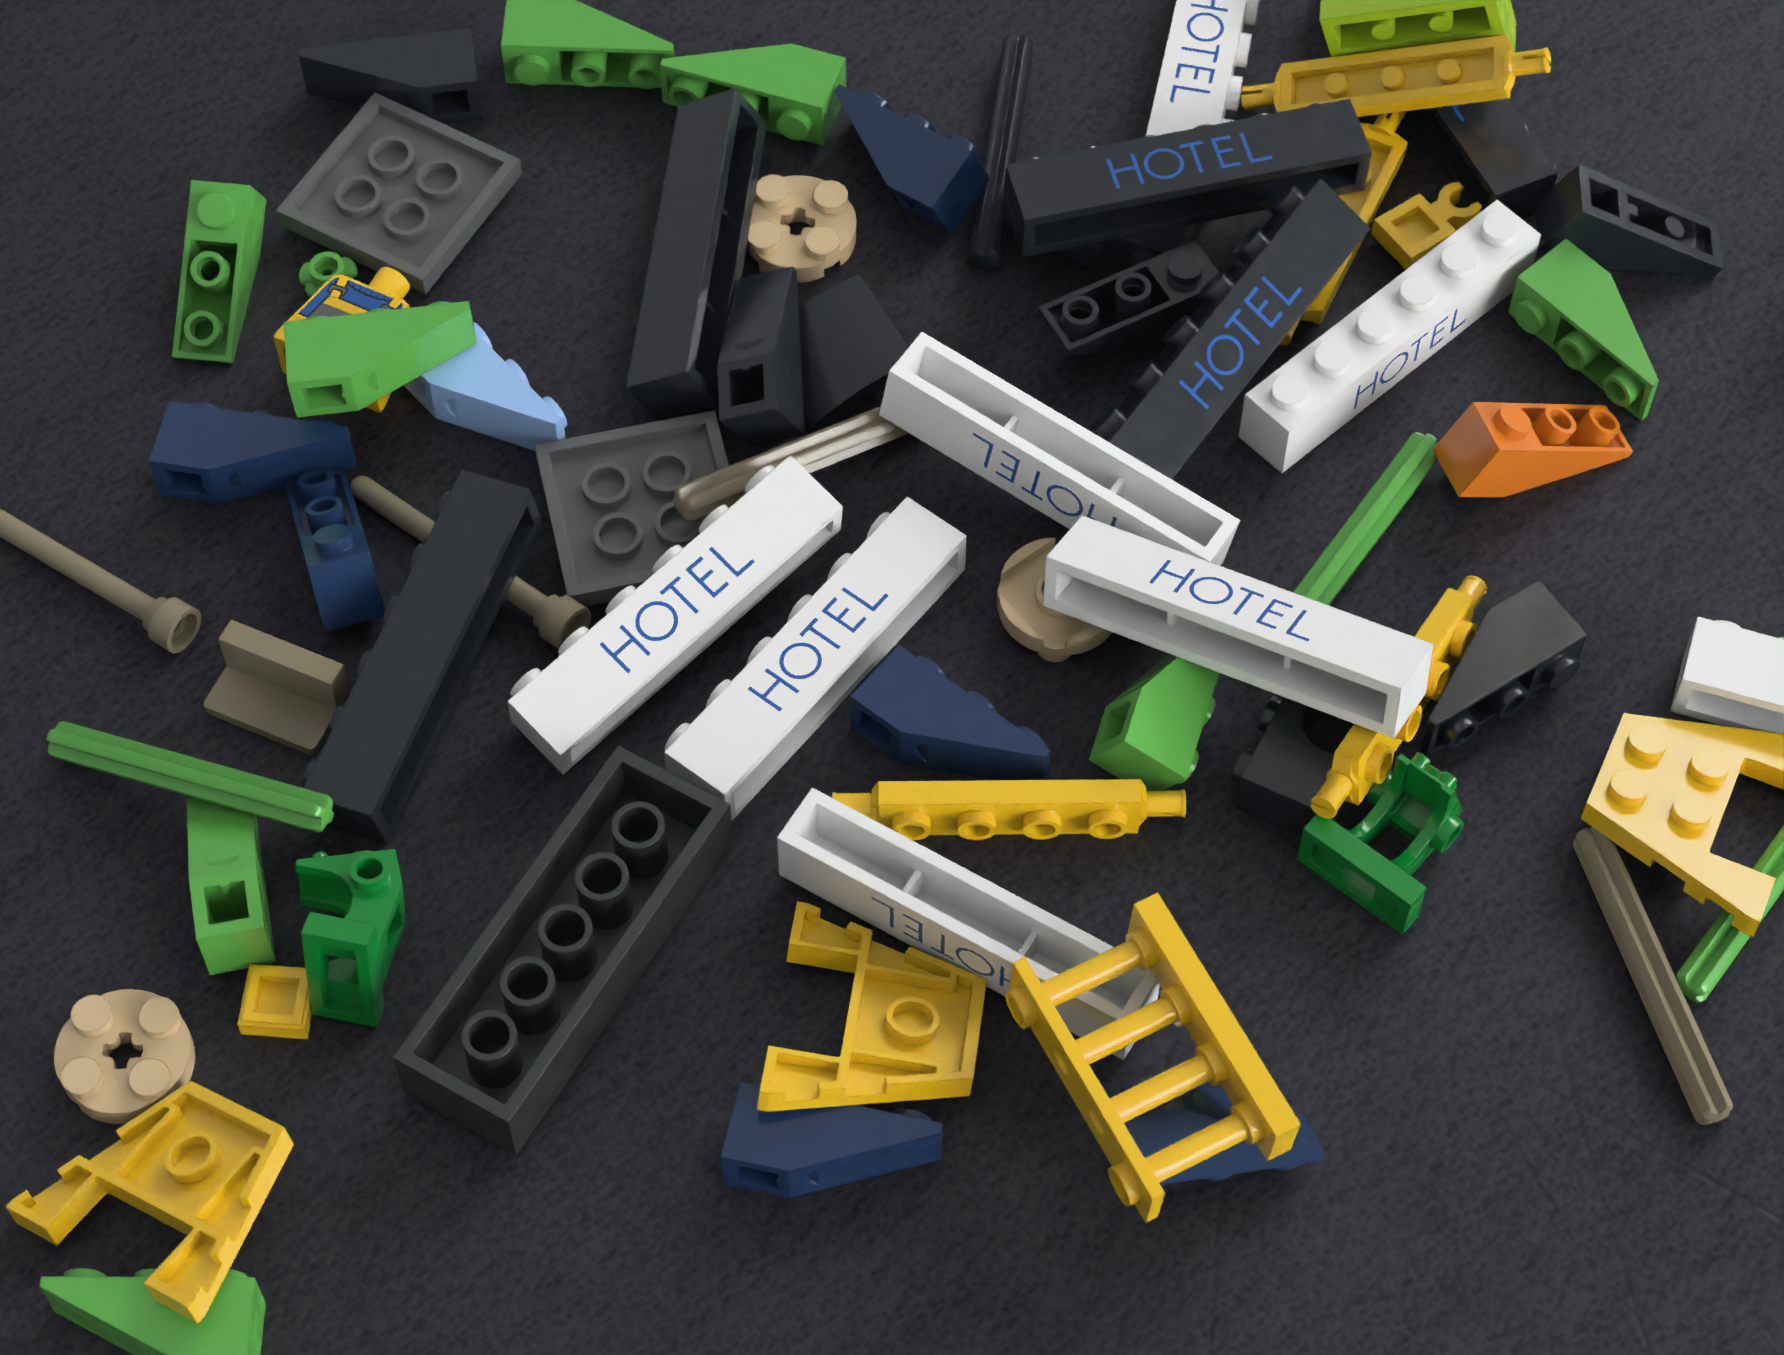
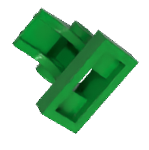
(1414, 802)
(370, 896)

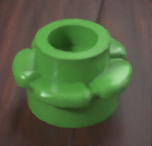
(325, 263)

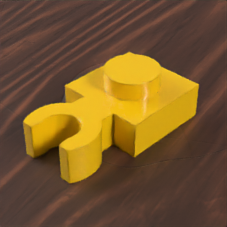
(1419, 227)

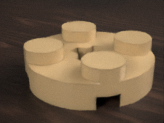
(805, 200)
(1028, 621)
(104, 1024)

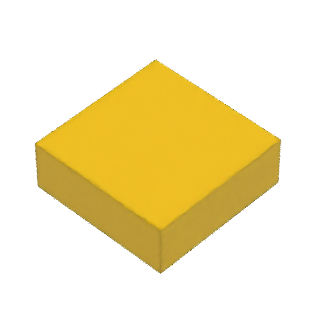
(275, 1002)

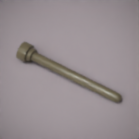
(553, 615)
(168, 621)

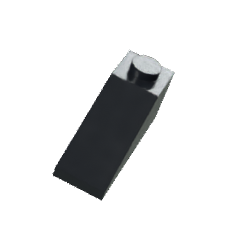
(1626, 226)

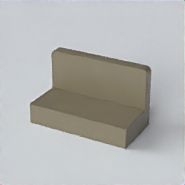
(276, 688)

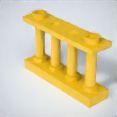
(1185, 1000)

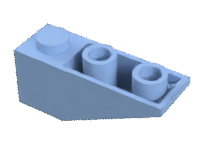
(489, 397)

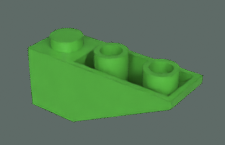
(577, 46)
(783, 83)
(217, 269)
(1583, 318)
(361, 357)
(1157, 724)
(228, 888)
(131, 1319)

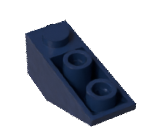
(925, 171)
(236, 454)
(335, 548)
(937, 725)
(1197, 1111)
(821, 1147)

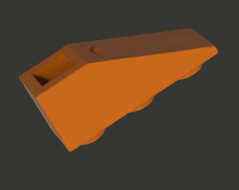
(1527, 445)

